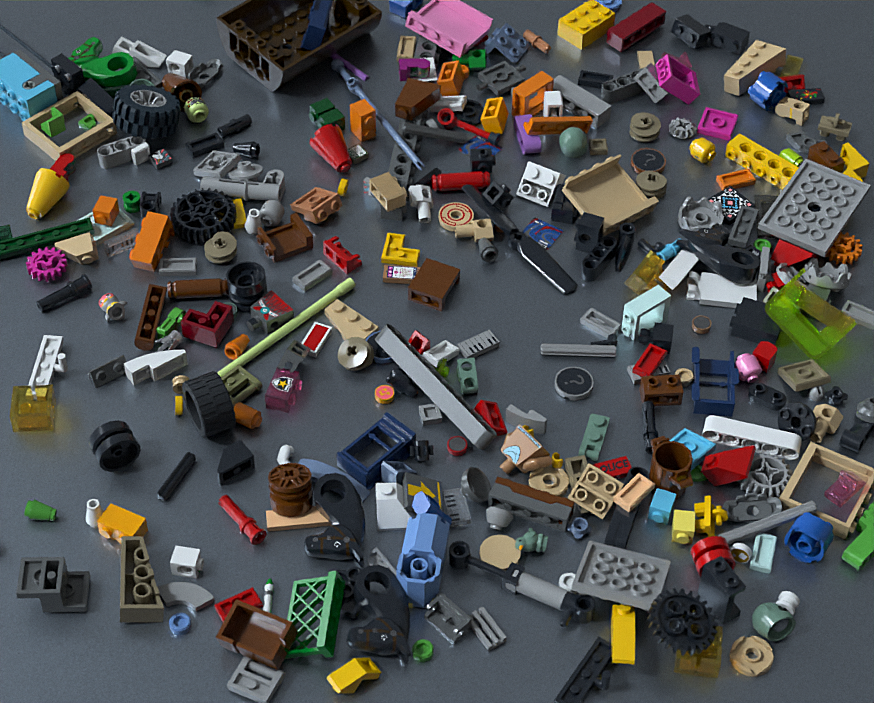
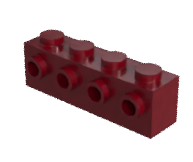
(636, 26)

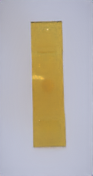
(822, 309)

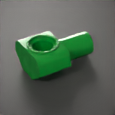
(475, 59)

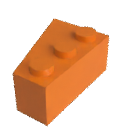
(151, 241)

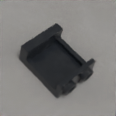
(719, 587)

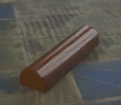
(150, 317)

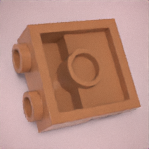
(317, 204)

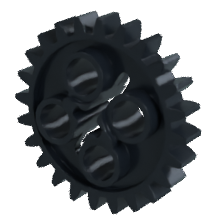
(682, 621)

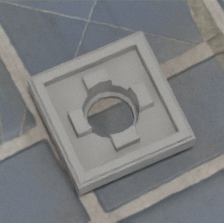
(216, 159)

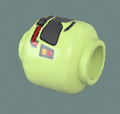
(196, 109)

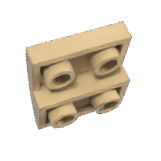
(595, 491)

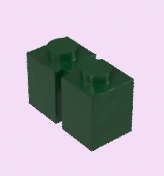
(323, 114)

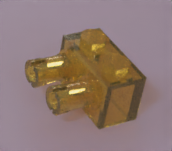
(645, 272)

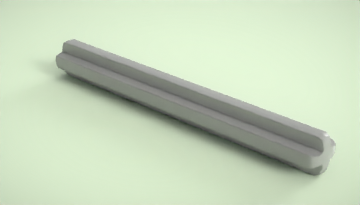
(768, 522)

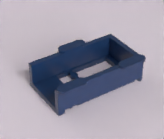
(317, 24)
(714, 368)
(370, 476)

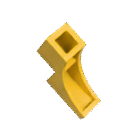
(855, 163)

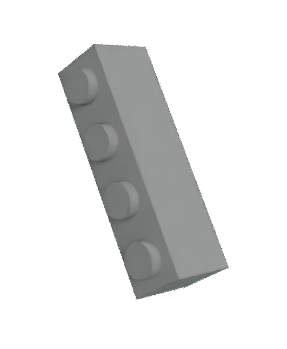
(582, 102)

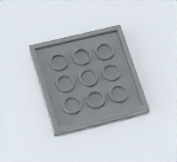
(620, 575)

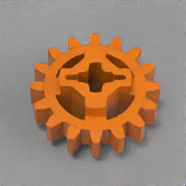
(842, 249)

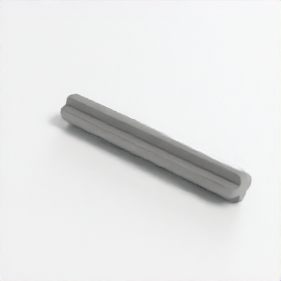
(578, 350)

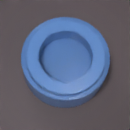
(180, 623)

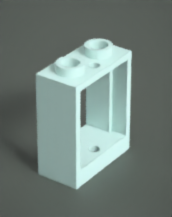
(645, 311)

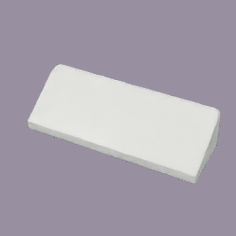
(678, 268)

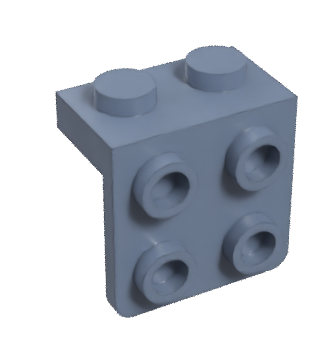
(507, 42)

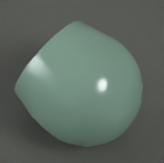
(573, 142)
(767, 616)

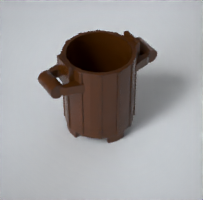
(670, 466)

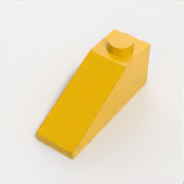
(623, 634)

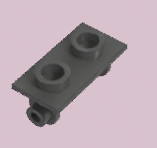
(107, 371)

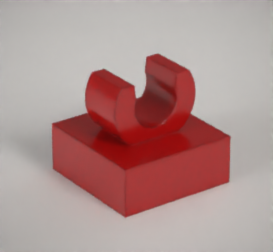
(777, 282)

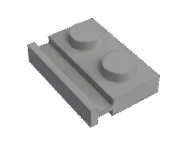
(764, 267)

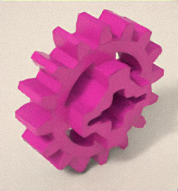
(46, 264)

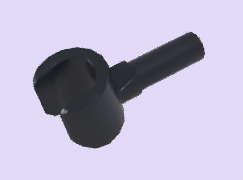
(611, 340)

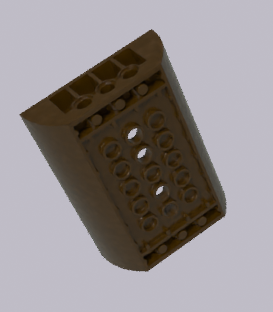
(260, 28)

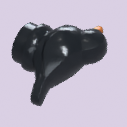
(402, 382)

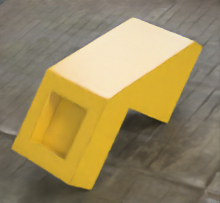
(350, 675)

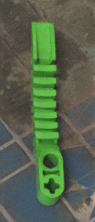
(862, 548)

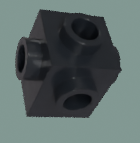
(482, 160)
(498, 195)

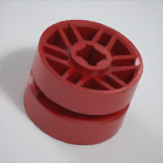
(710, 549)

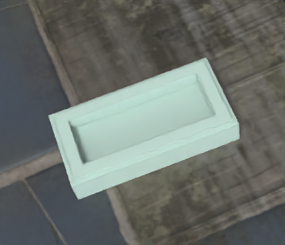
(763, 553)

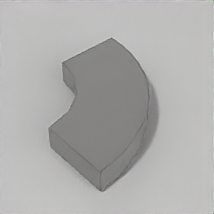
(186, 594)

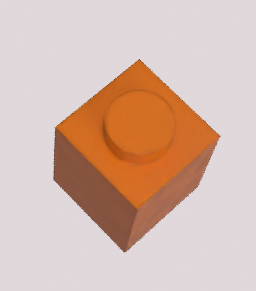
(106, 210)

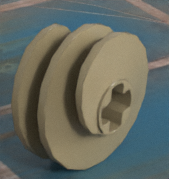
(644, 127)
(652, 184)
(221, 248)
(355, 354)

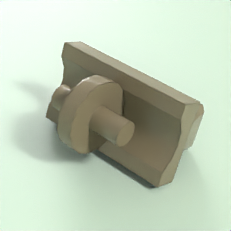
(835, 126)

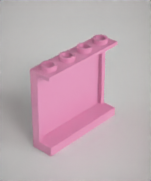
(450, 25)

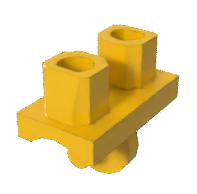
(710, 515)

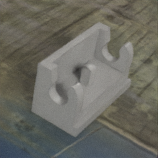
(649, 82)

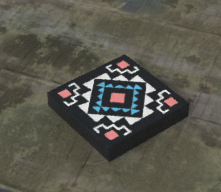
(731, 202)

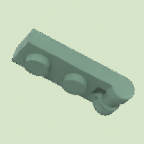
(594, 436)

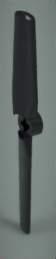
(528, 247)

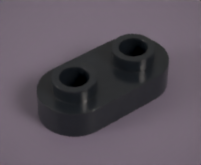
(767, 396)

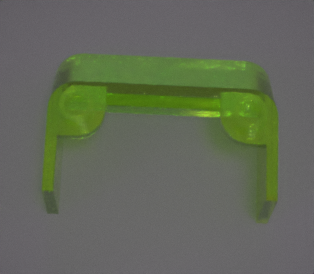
(796, 326)

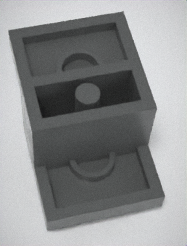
(53, 584)

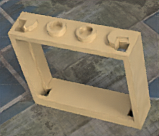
(81, 143)
(835, 462)

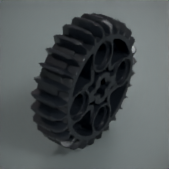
(198, 215)

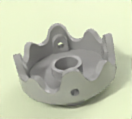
(703, 209)
(827, 276)

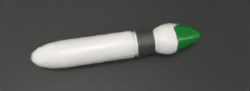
(269, 587)

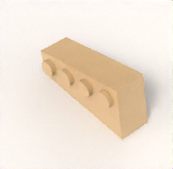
(757, 58)

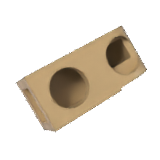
(793, 109)

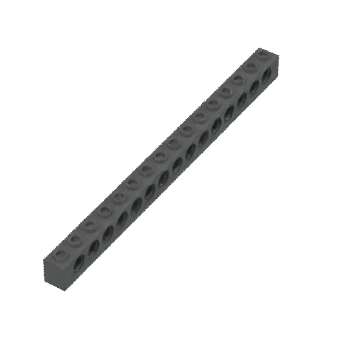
(401, 165)

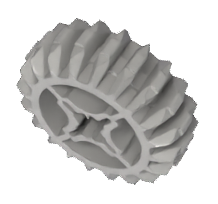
(767, 476)

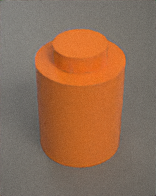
(247, 416)

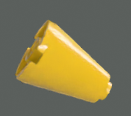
(45, 192)

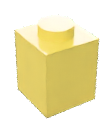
(683, 526)

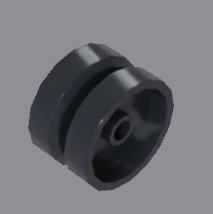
(114, 446)

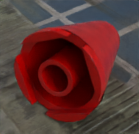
(332, 147)

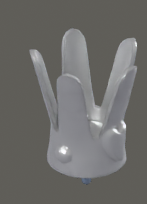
(171, 340)

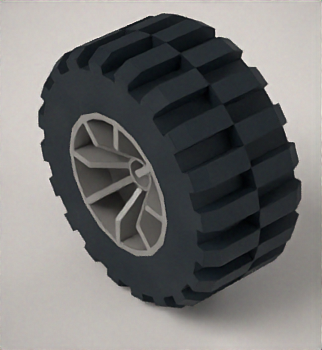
(146, 111)

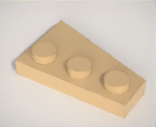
(349, 321)

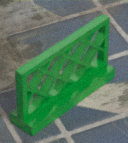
(329, 614)

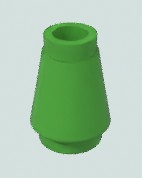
(39, 511)

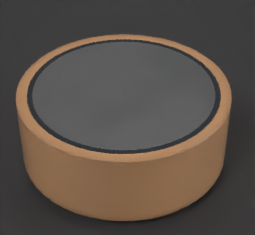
(701, 324)

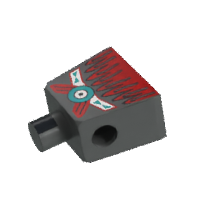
(269, 313)

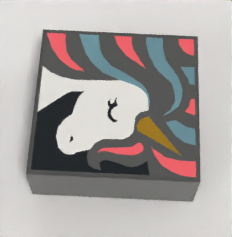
(160, 158)

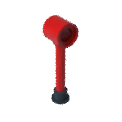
(492, 137)

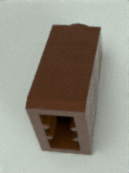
(416, 98)

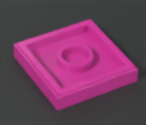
(717, 123)

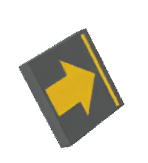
(413, 484)

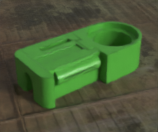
(172, 323)

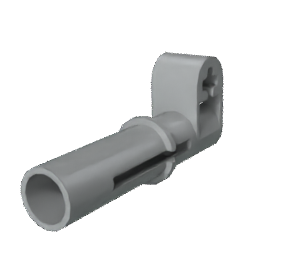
(271, 188)

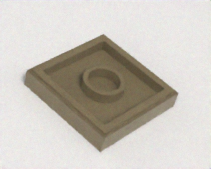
(804, 375)

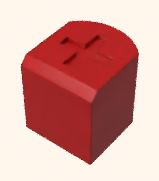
(766, 355)

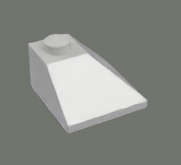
(390, 507)

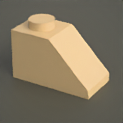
(79, 248)

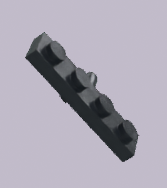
(588, 674)

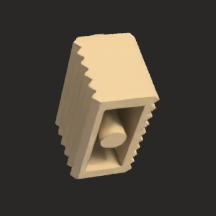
(388, 191)

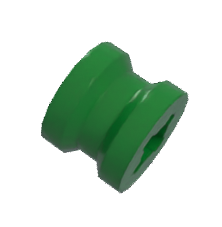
(131, 201)

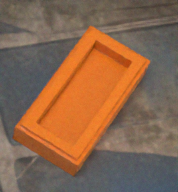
(736, 179)

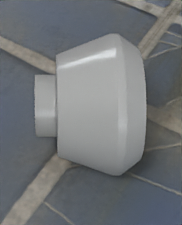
(498, 517)

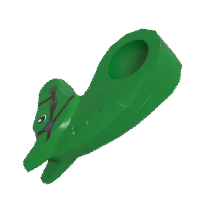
(104, 69)

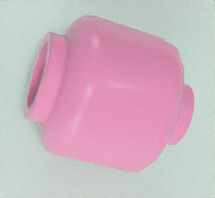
(748, 367)

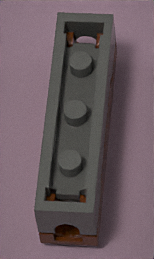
(531, 503)

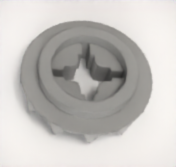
(680, 132)

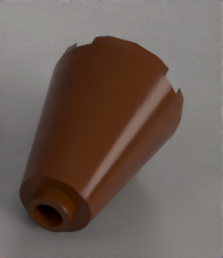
(181, 87)

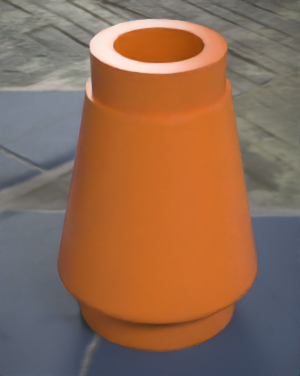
(236, 347)

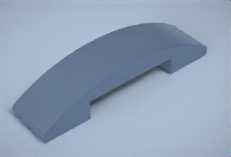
(319, 469)

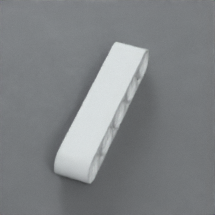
(744, 434)

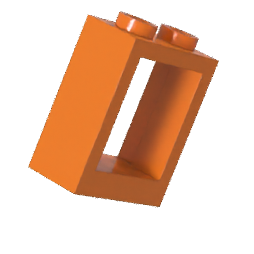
(521, 95)

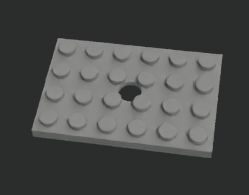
(811, 185)

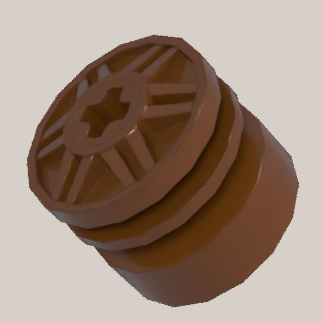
(290, 489)

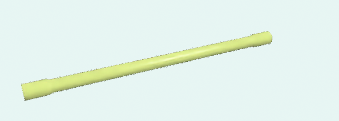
(339, 291)

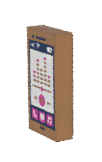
(399, 274)

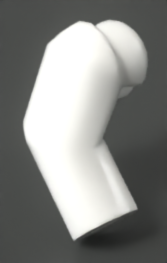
(284, 454)

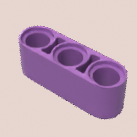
(528, 143)

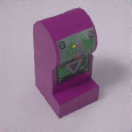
(414, 68)

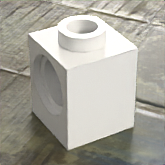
(179, 63)
(186, 562)

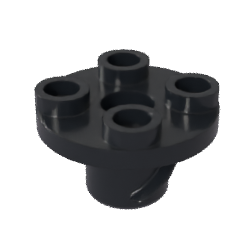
(797, 419)

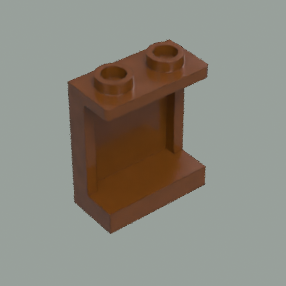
(286, 239)
(433, 284)

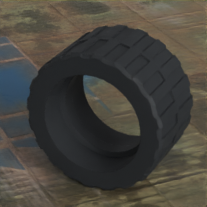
(209, 404)

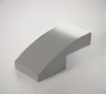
(531, 419)

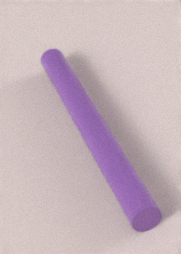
(353, 69)

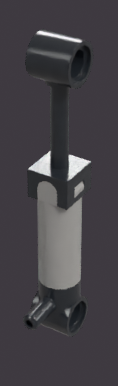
(517, 580)

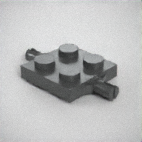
(501, 77)

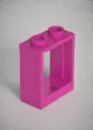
(677, 79)

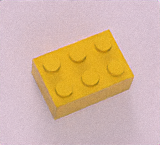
(586, 24)

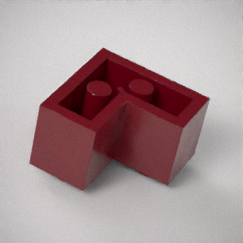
(208, 327)

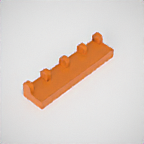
(556, 125)

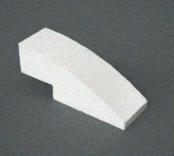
(145, 54)
(155, 365)

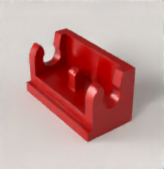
(340, 255)

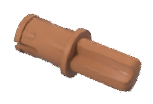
(536, 41)

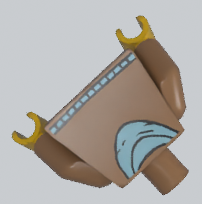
(526, 452)

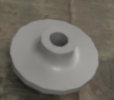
(246, 170)

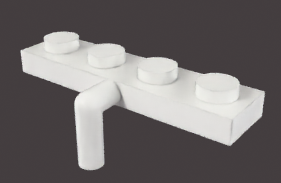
(47, 361)

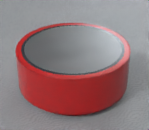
(457, 446)

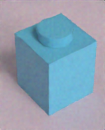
(662, 506)

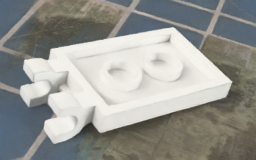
(718, 290)

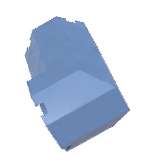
(423, 558)

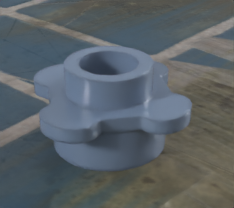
(579, 523)

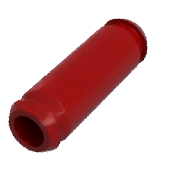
(455, 181)

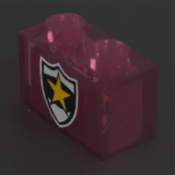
(283, 390)

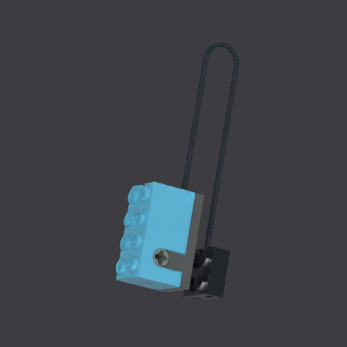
(29, 87)

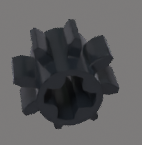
(421, 450)

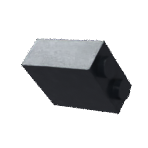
(753, 322)

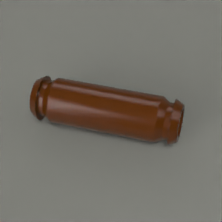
(197, 288)

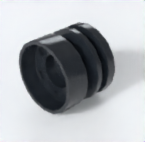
(246, 284)

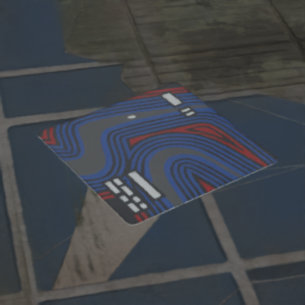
(479, 142)
(542, 232)

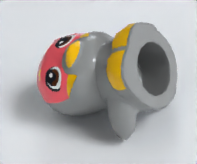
(113, 308)

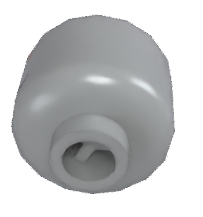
(271, 213)

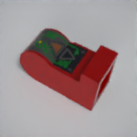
(64, 166)

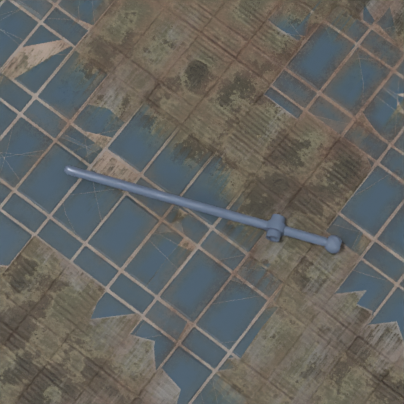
(356, 88)

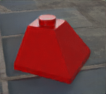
(791, 254)
(728, 465)

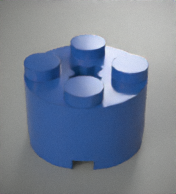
(767, 90)
(809, 538)

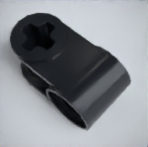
(150, 202)

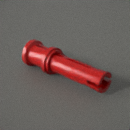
(246, 524)

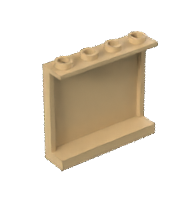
(609, 194)

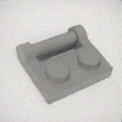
(254, 686)

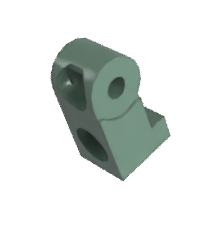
(467, 376)

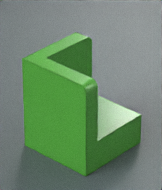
(55, 124)

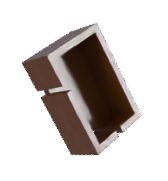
(257, 634)

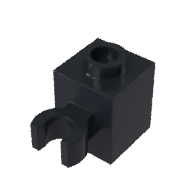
(660, 337)

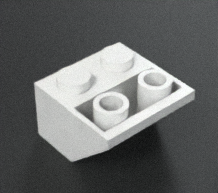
(539, 184)

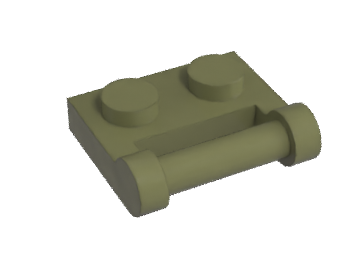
(236, 379)

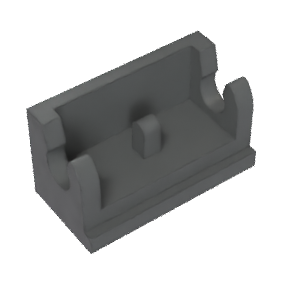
(295, 354)
(448, 618)

